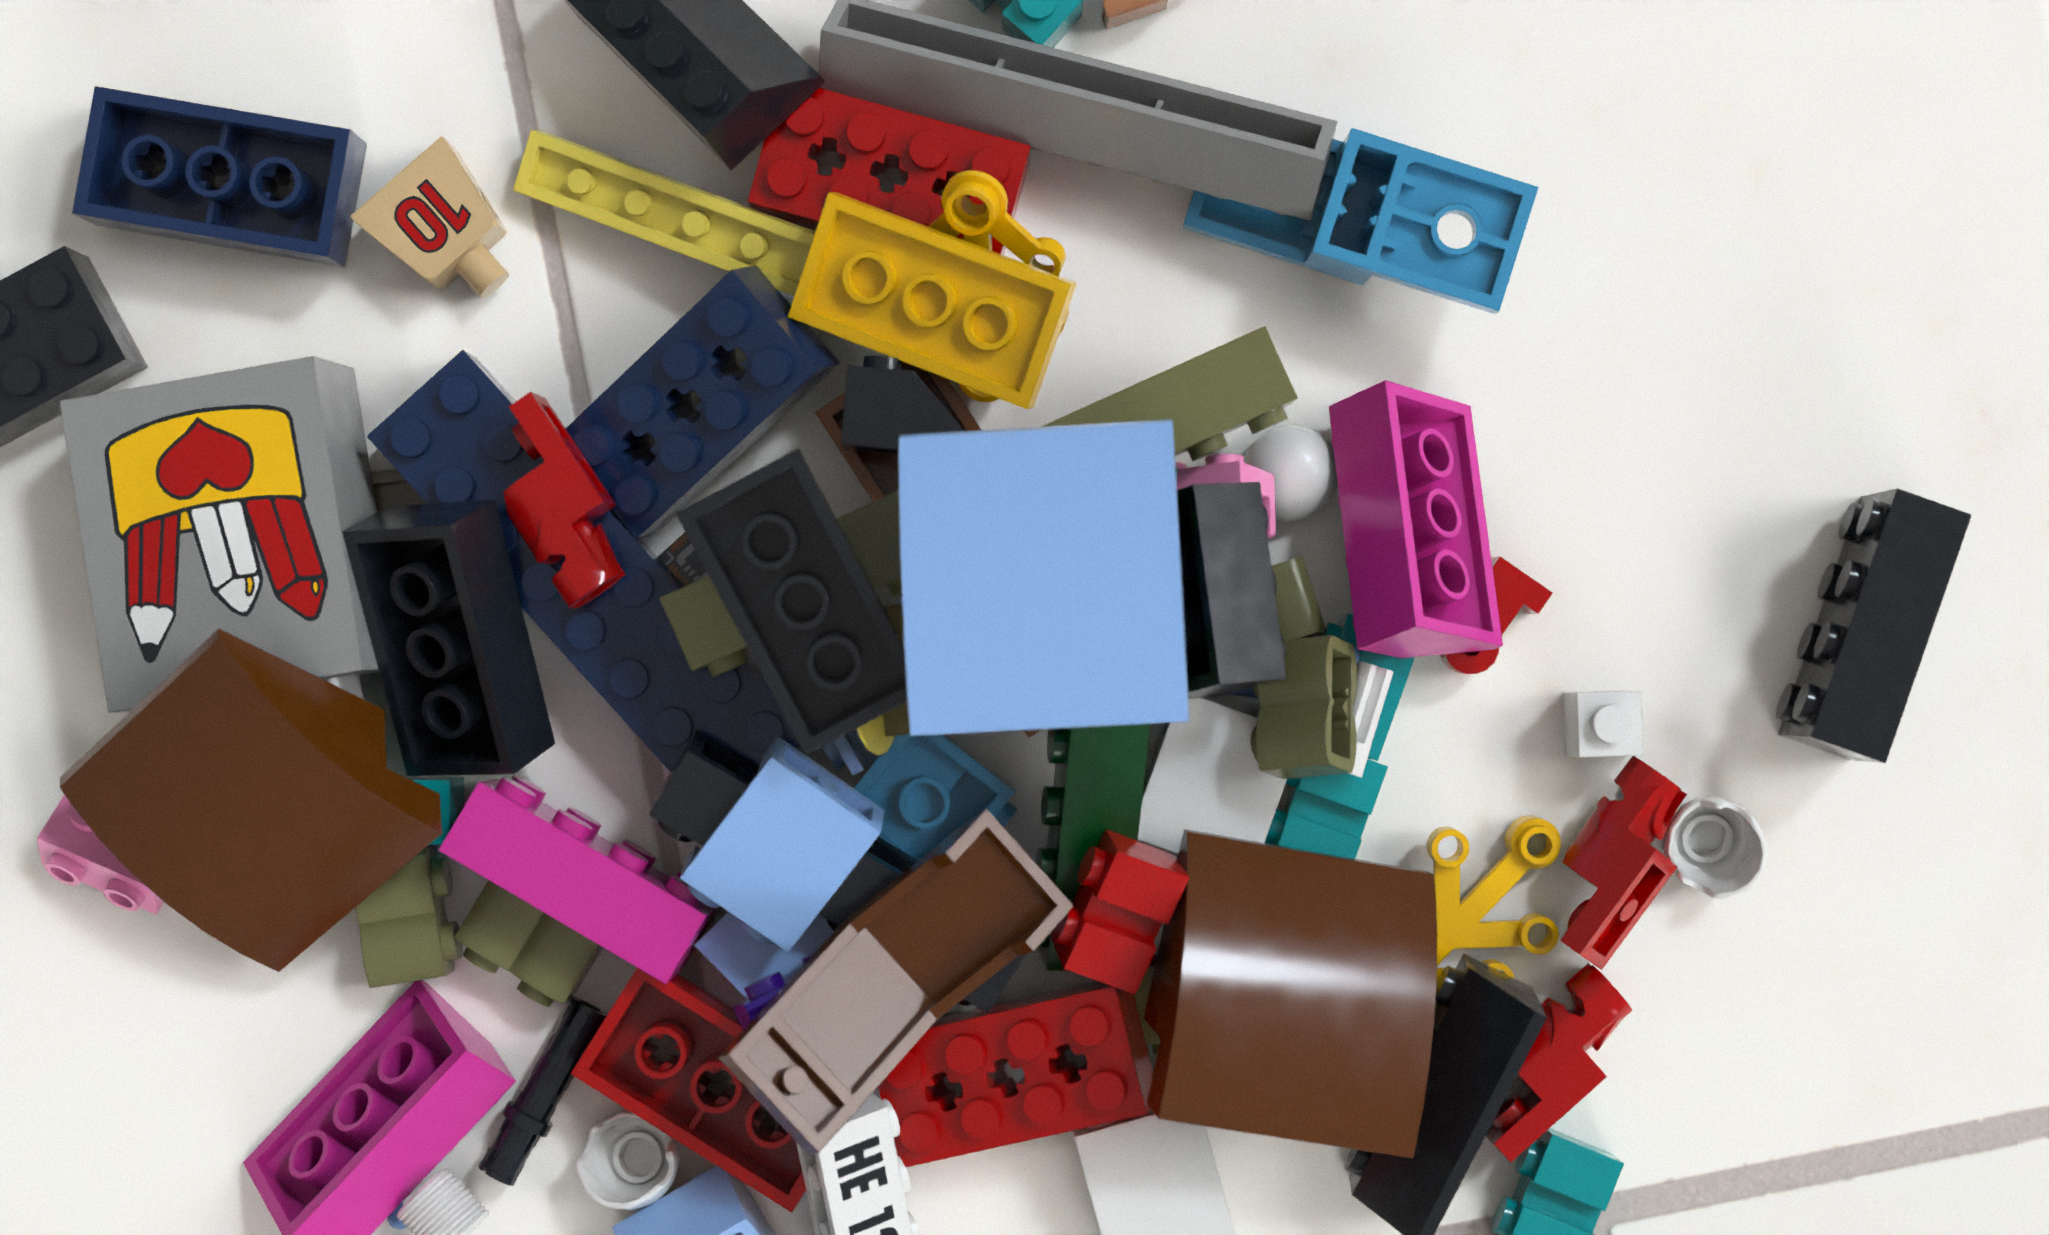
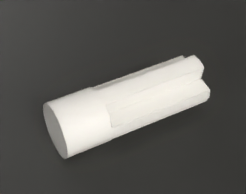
(1369, 700)

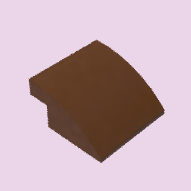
(253, 799)
(1295, 996)

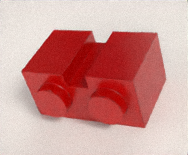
(1119, 910)

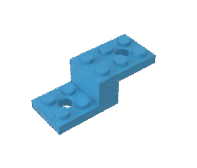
(1382, 221)

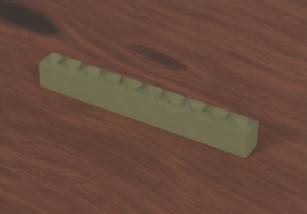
(1203, 396)

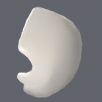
(1301, 469)
(1716, 846)
(627, 1162)

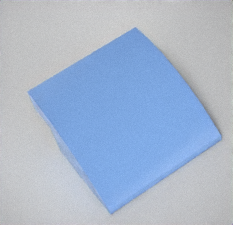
(1041, 578)

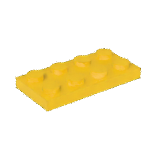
(931, 300)

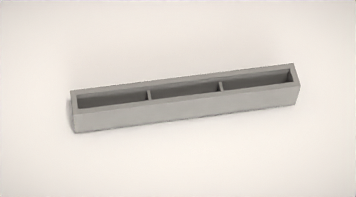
(1078, 106)

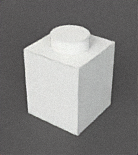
(1603, 723)

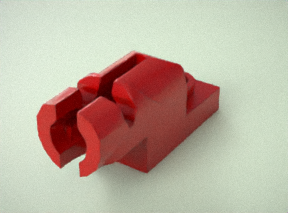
(558, 504)
(1619, 861)
(1557, 1065)

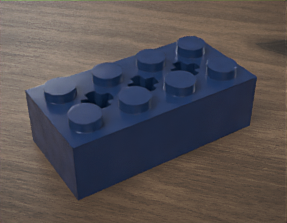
(199, 141)
(734, 408)

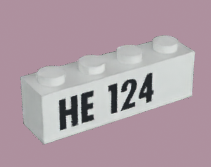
(859, 1178)

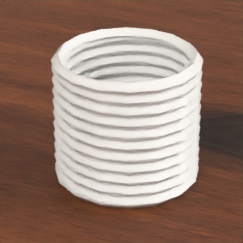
(442, 1208)

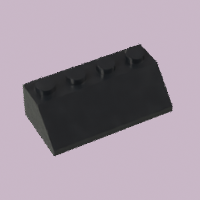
(708, 65)
(1477, 1049)

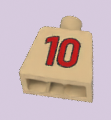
(438, 221)

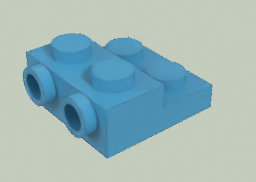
(931, 791)

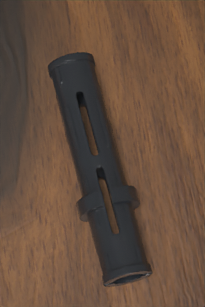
(531, 1112)

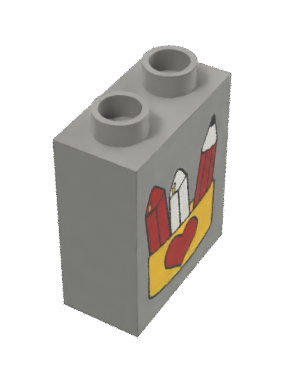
(225, 514)

